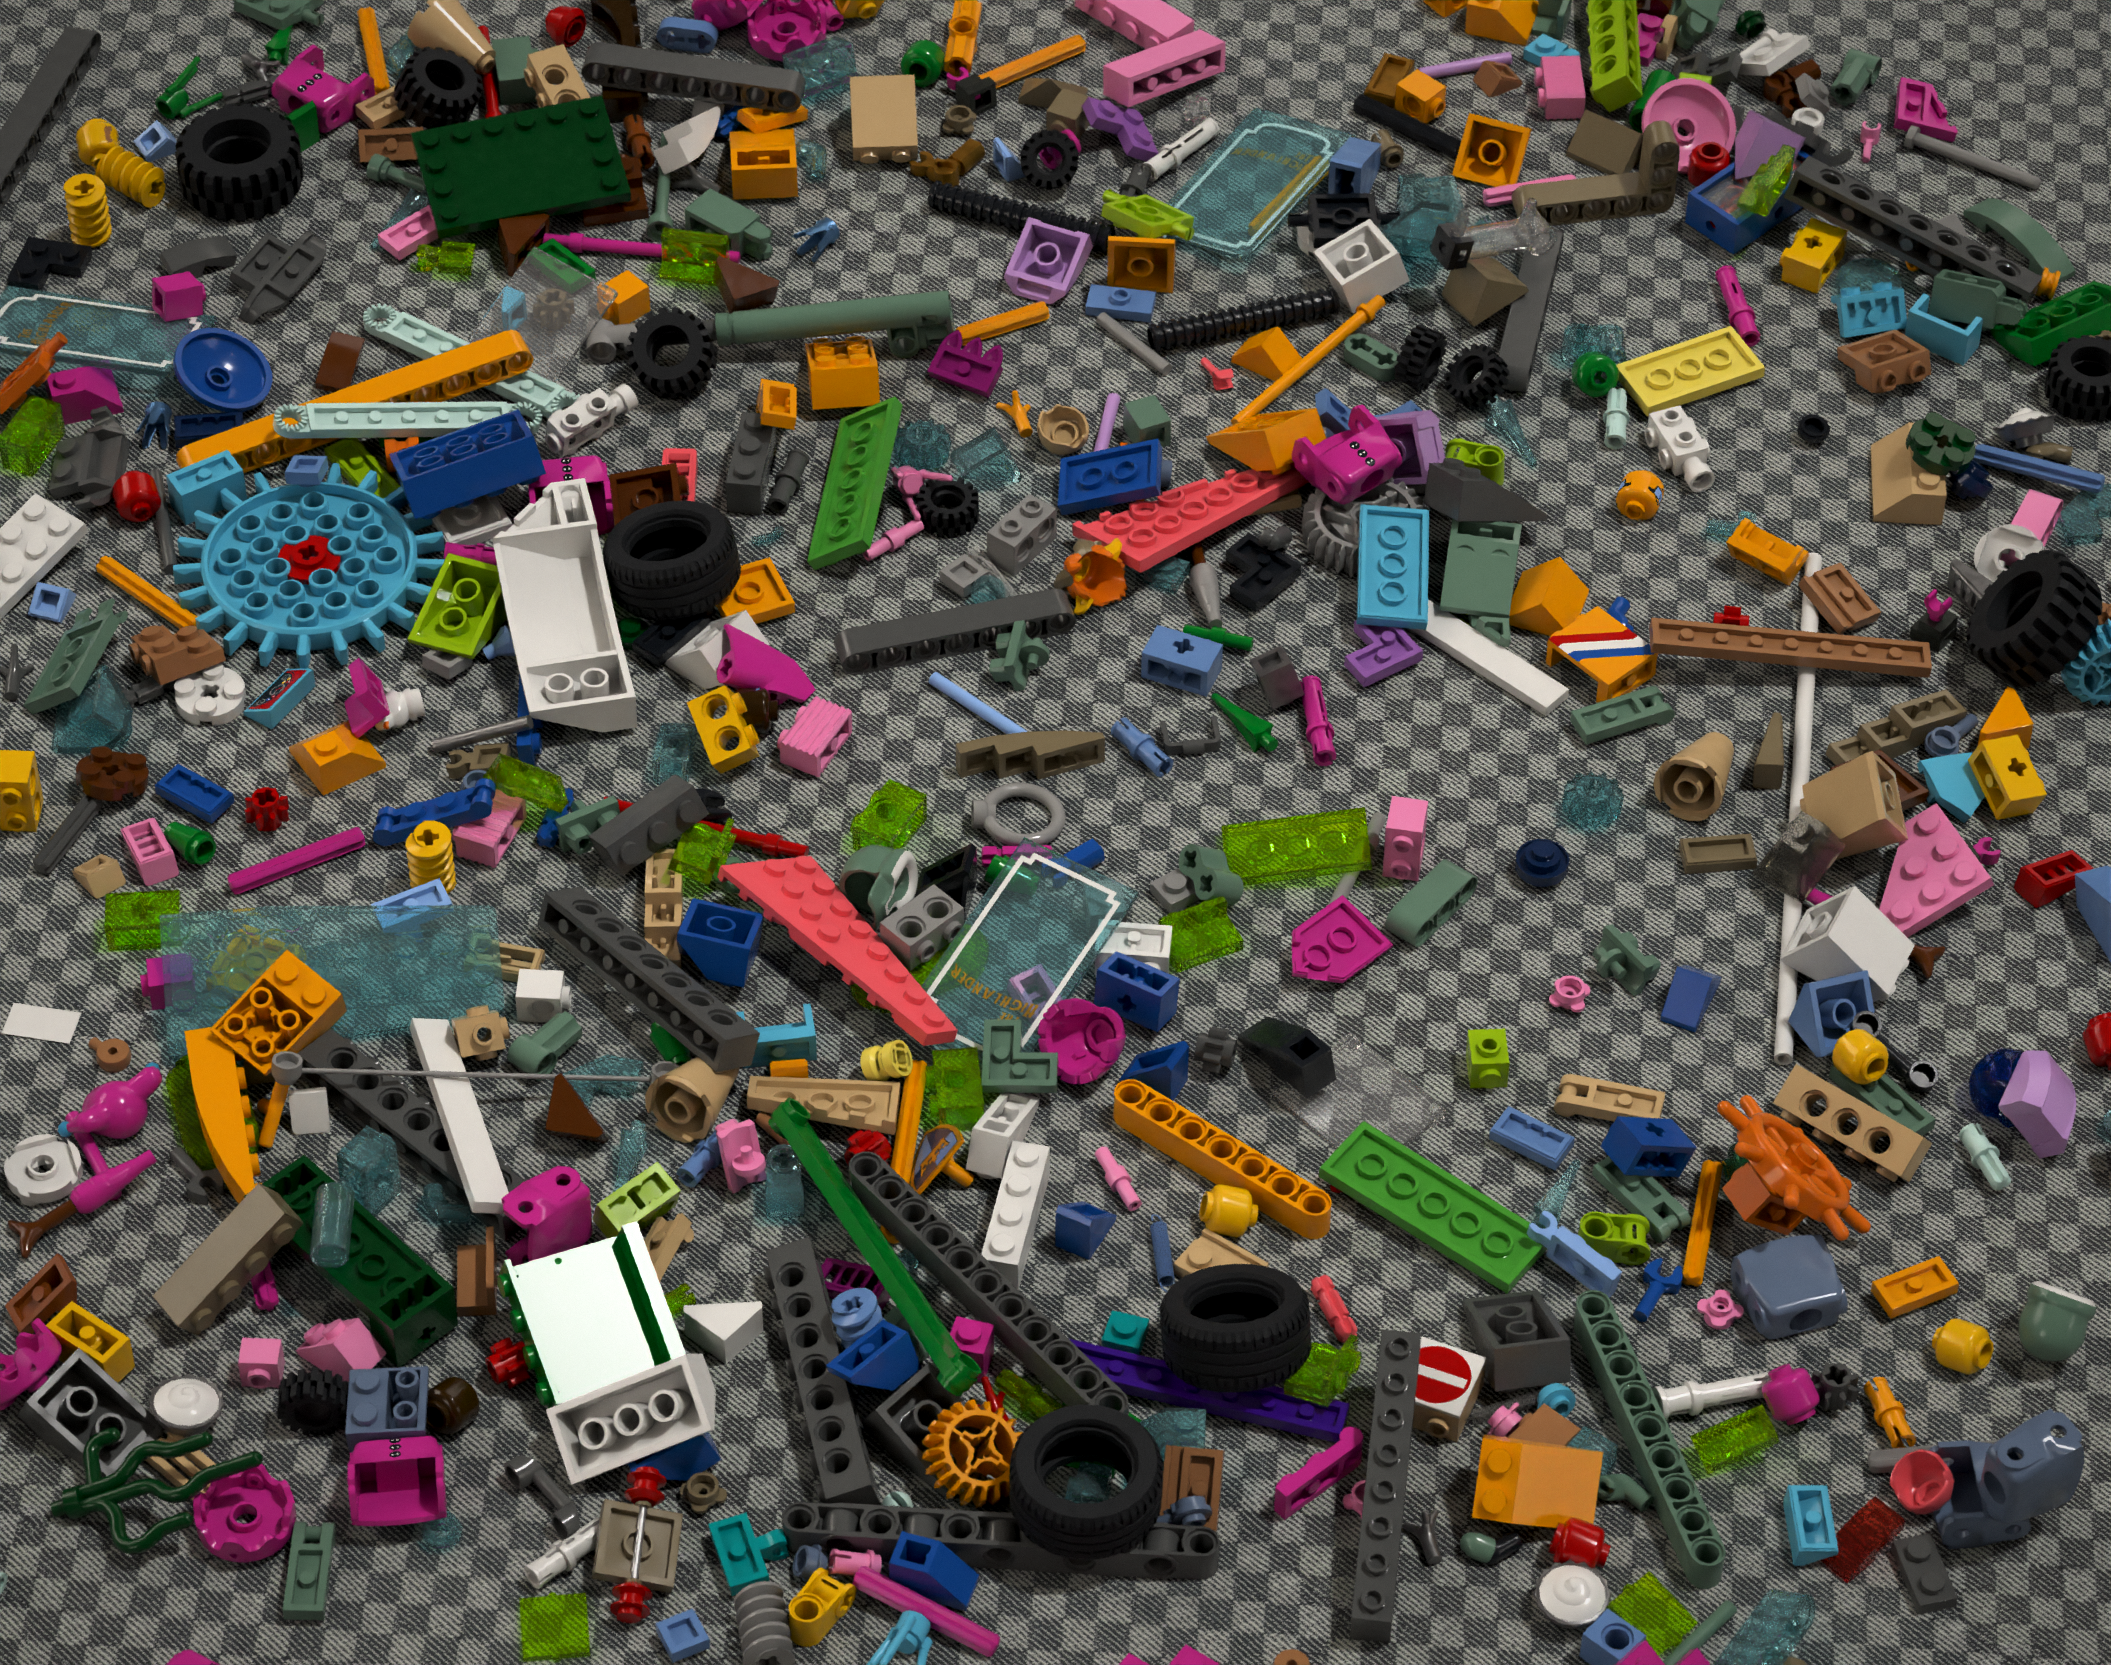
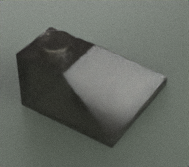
(1799, 857)

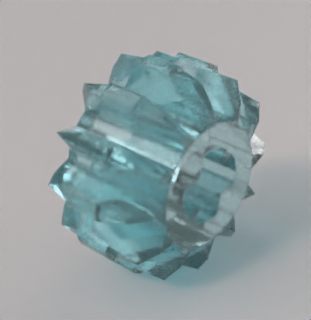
(922, 445)
(1592, 800)

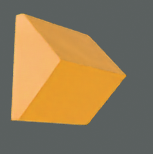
(1547, 598)

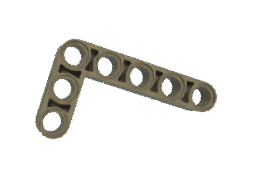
(1612, 195)

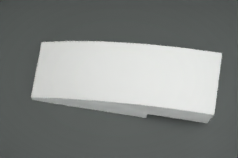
(687, 140)

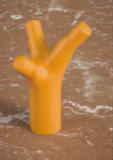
(1018, 414)

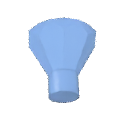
(501, 645)

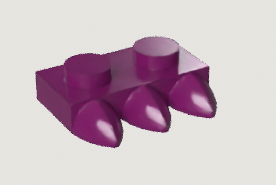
(966, 366)

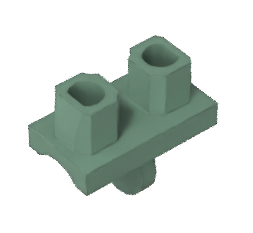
(1020, 656)
(583, 821)
(1620, 958)

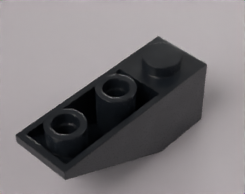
(1292, 1054)

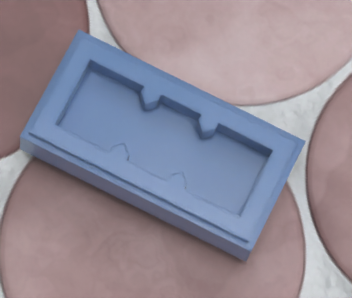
(1121, 303)
(1531, 1138)

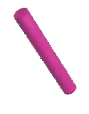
(90, 1150)

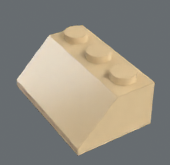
(1901, 487)

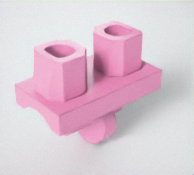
(740, 1153)

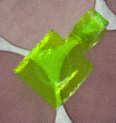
(450, 258)

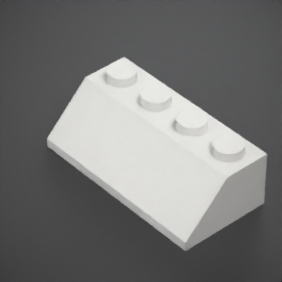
(634, 1417)

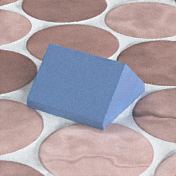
(1828, 1008)

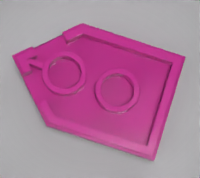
(1336, 943)

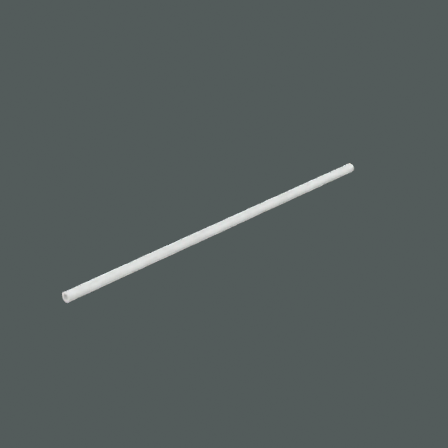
(1800, 775)

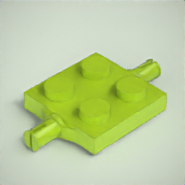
(1146, 216)

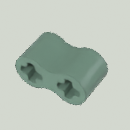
(1210, 873)

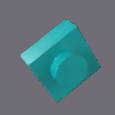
(1125, 1332)

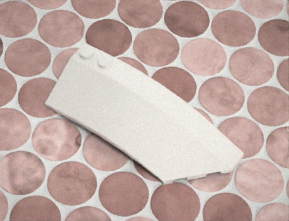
(564, 613)

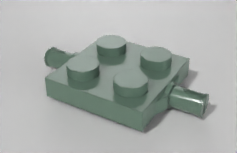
(281, 13)

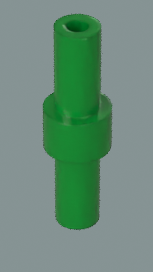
(1221, 636)

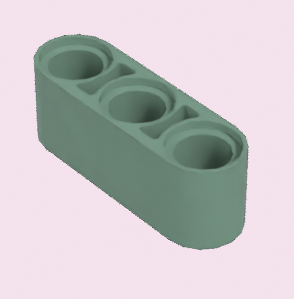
(1431, 903)

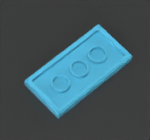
(1393, 567)

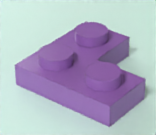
(1123, 122)
(1385, 654)

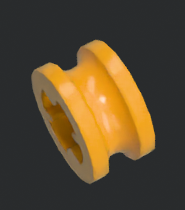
(2048, 283)

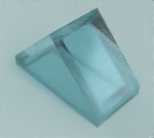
(986, 459)

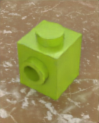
(1487, 1058)

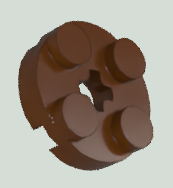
(111, 773)

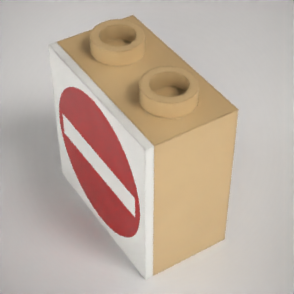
(1446, 1388)

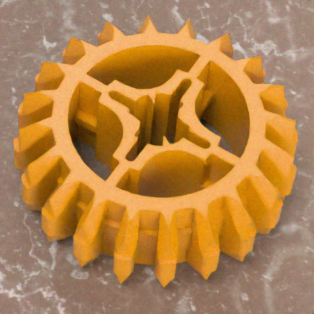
(947, 1439)

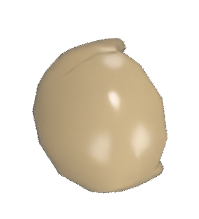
(1062, 429)

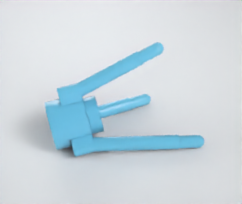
(906, 1637)

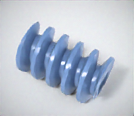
(855, 1314)

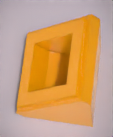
(789, 1068)

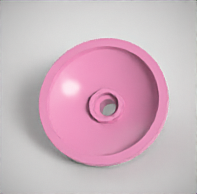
(1697, 109)

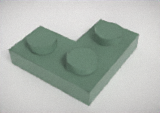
(1008, 1068)

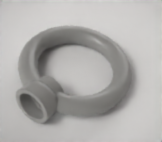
(984, 813)

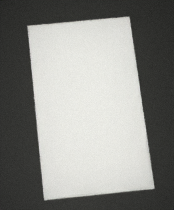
(41, 1023)

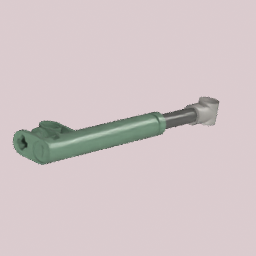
(910, 322)

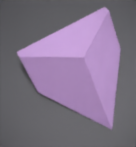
(1758, 141)

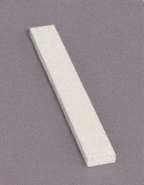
(460, 1116)

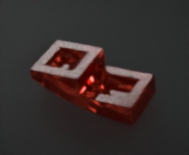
(1862, 1537)

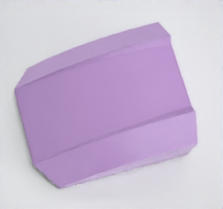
(1046, 261)
(1418, 441)
(2040, 1103)

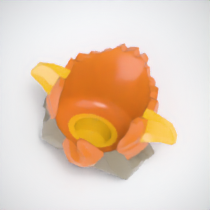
(1093, 575)

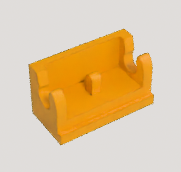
(1766, 552)

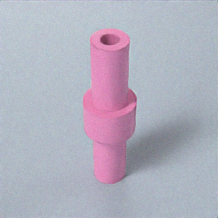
(893, 539)
(1118, 1178)

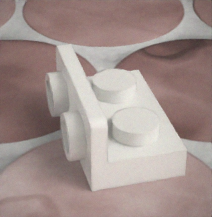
(1140, 941)

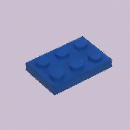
(1110, 477)

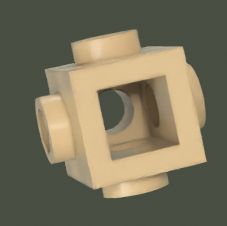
(466, 1029)

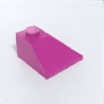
(82, 391)

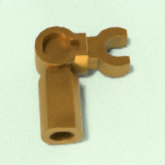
(949, 169)

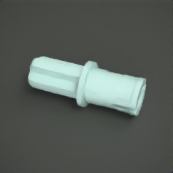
(1616, 419)
(1984, 1156)

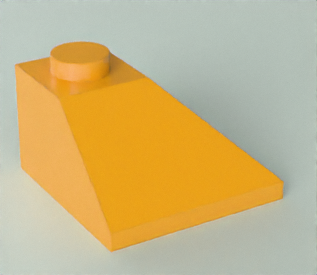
(1501, 19)
(1491, 151)
(1141, 263)
(336, 758)

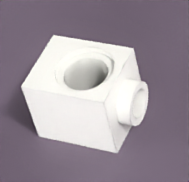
(541, 995)

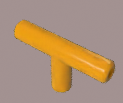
(273, 1110)

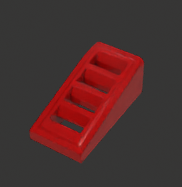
(2049, 878)

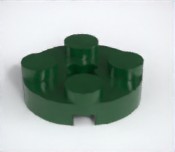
(1935, 430)

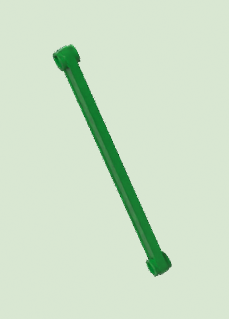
(956, 1368)

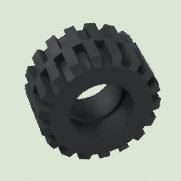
(437, 88)
(663, 329)
(2081, 378)

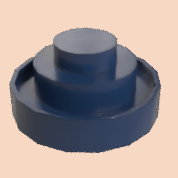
(1971, 482)
(1542, 862)

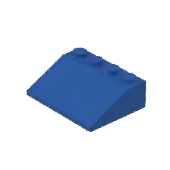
(468, 465)

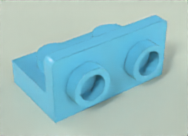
(1870, 310)

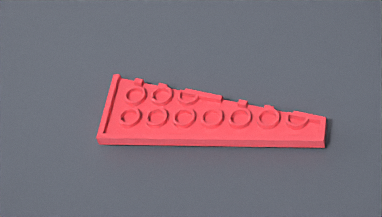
(1187, 514)
(832, 930)

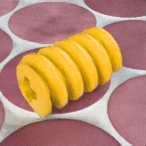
(132, 176)
(87, 210)
(431, 855)

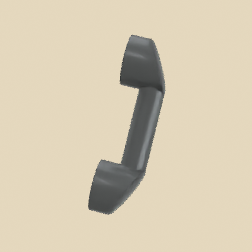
(524, 1471)

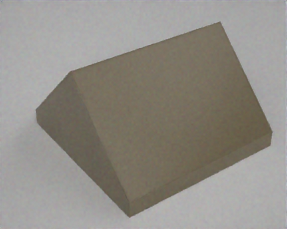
(1605, 144)
(1481, 289)

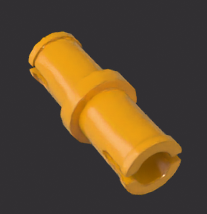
(1889, 1413)

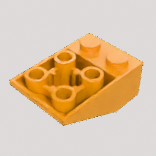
(763, 164)
(842, 373)
(280, 1013)

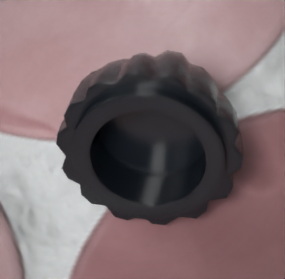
(1813, 429)

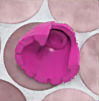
(1084, 1038)

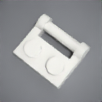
(1771, 52)

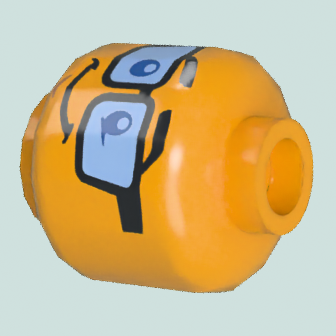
(1640, 495)

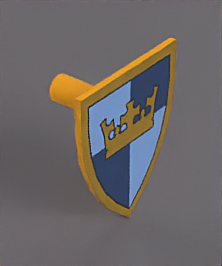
(936, 1155)

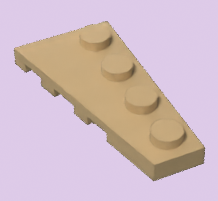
(831, 1101)

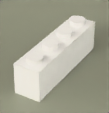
(1017, 1209)

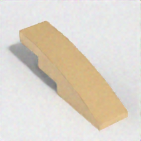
(663, 905)

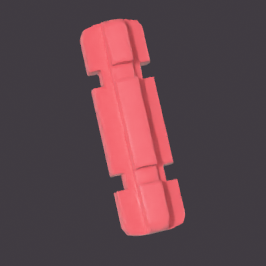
(1333, 1308)

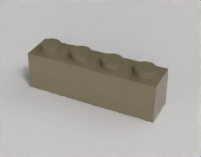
(228, 1259)

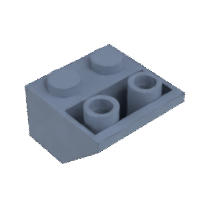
(386, 1404)

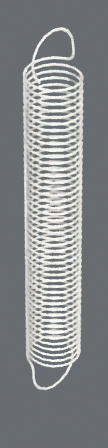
(995, 570)

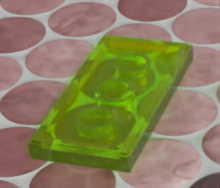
(1298, 846)

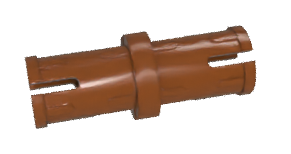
(638, 140)

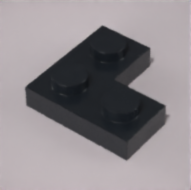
(44, 256)
(1264, 570)

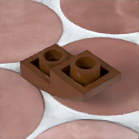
(339, 362)

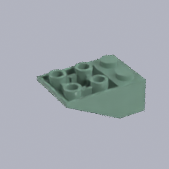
(1481, 568)

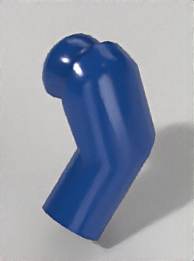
(1618, 611)

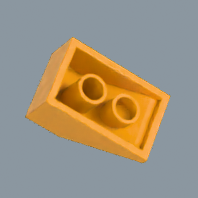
(1269, 438)
(1535, 1482)

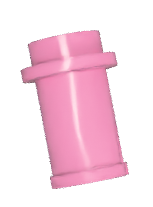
(849, 1562)

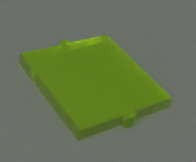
(1653, 1612)
(554, 1627)

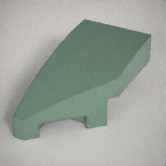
(1494, 628)

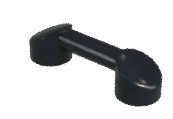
(1919, 1076)

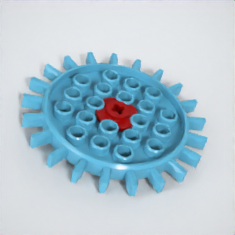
(298, 553)

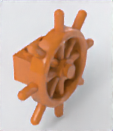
(1785, 1176)

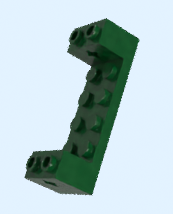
(380, 1274)

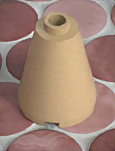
(451, 28)
(1696, 777)
(689, 1099)

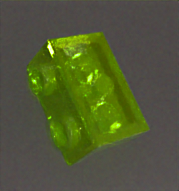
(1768, 182)
(691, 255)
(527, 782)
(702, 851)
(1201, 934)
(1325, 1372)

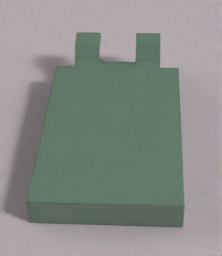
(75, 658)

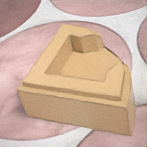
(1668, 42)

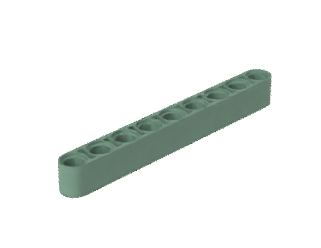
(1649, 1440)

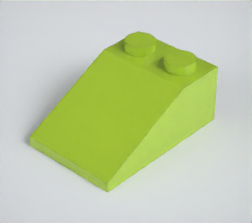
(461, 608)

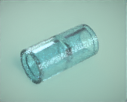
(332, 1225)

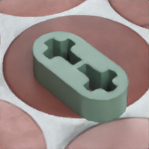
(1370, 357)

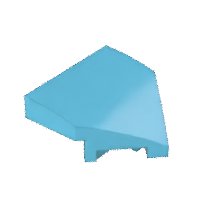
(1952, 784)

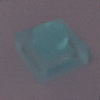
(1168, 574)

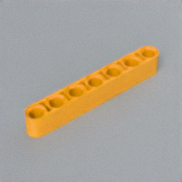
(1222, 1158)

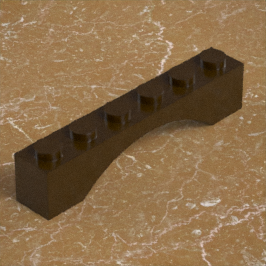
(618, 20)

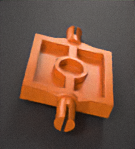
(30, 372)

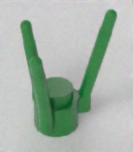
(175, 99)

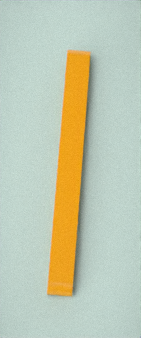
(425, 381)

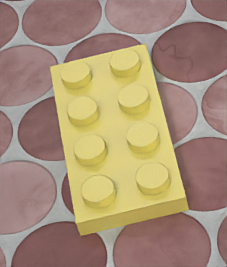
(1690, 370)

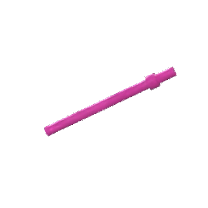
(578, 242)

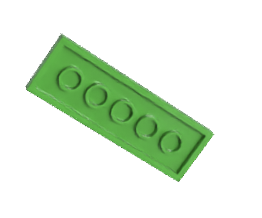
(855, 483)
(1433, 1206)

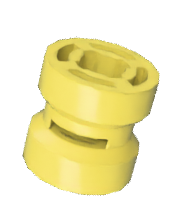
(890, 1060)

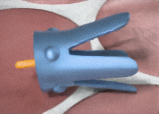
(821, 235)
(156, 418)

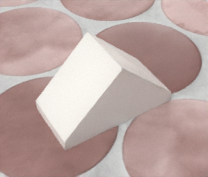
(724, 1327)

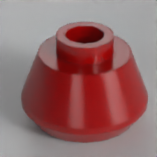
(565, 25)

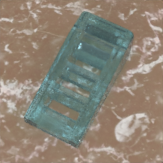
(674, 756)

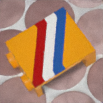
(1605, 652)

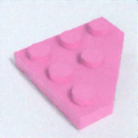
(1931, 873)

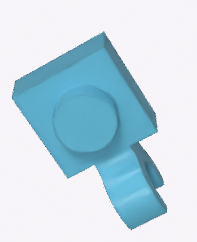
(1546, 46)

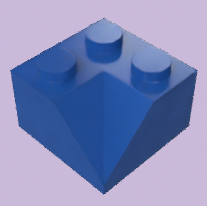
(721, 940)

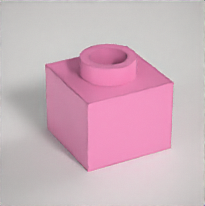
(261, 1362)

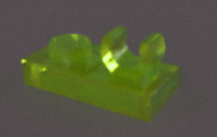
(1734, 1439)

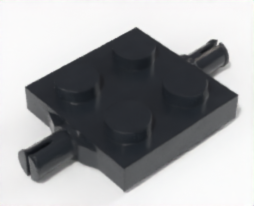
(1337, 213)

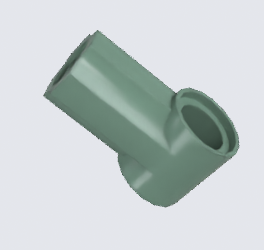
(1857, 71)
(540, 1051)

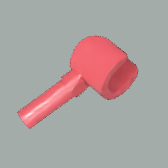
(1220, 378)

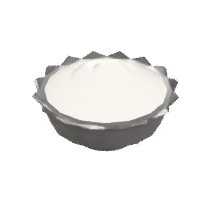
(2025, 427)
(186, 1404)
(1572, 1594)

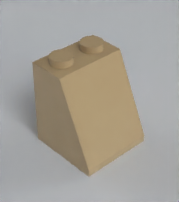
(883, 118)
(1858, 804)

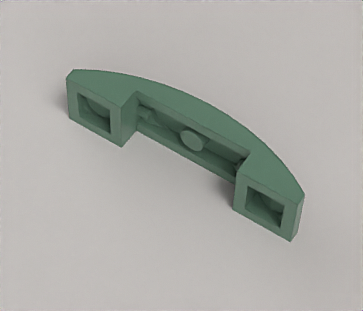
(2023, 234)

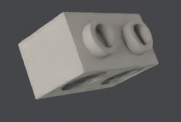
(1022, 534)
(922, 926)

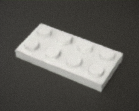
(32, 546)

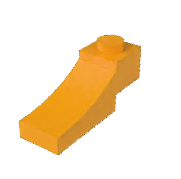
(777, 404)

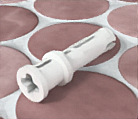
(1694, 1397)

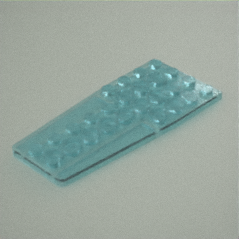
(381, 959)

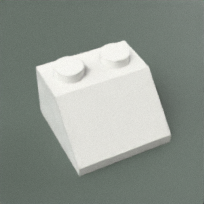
(1361, 265)
(703, 653)

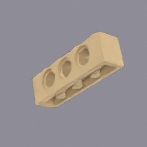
(550, 68)
(1905, 1147)

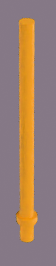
(1364, 314)

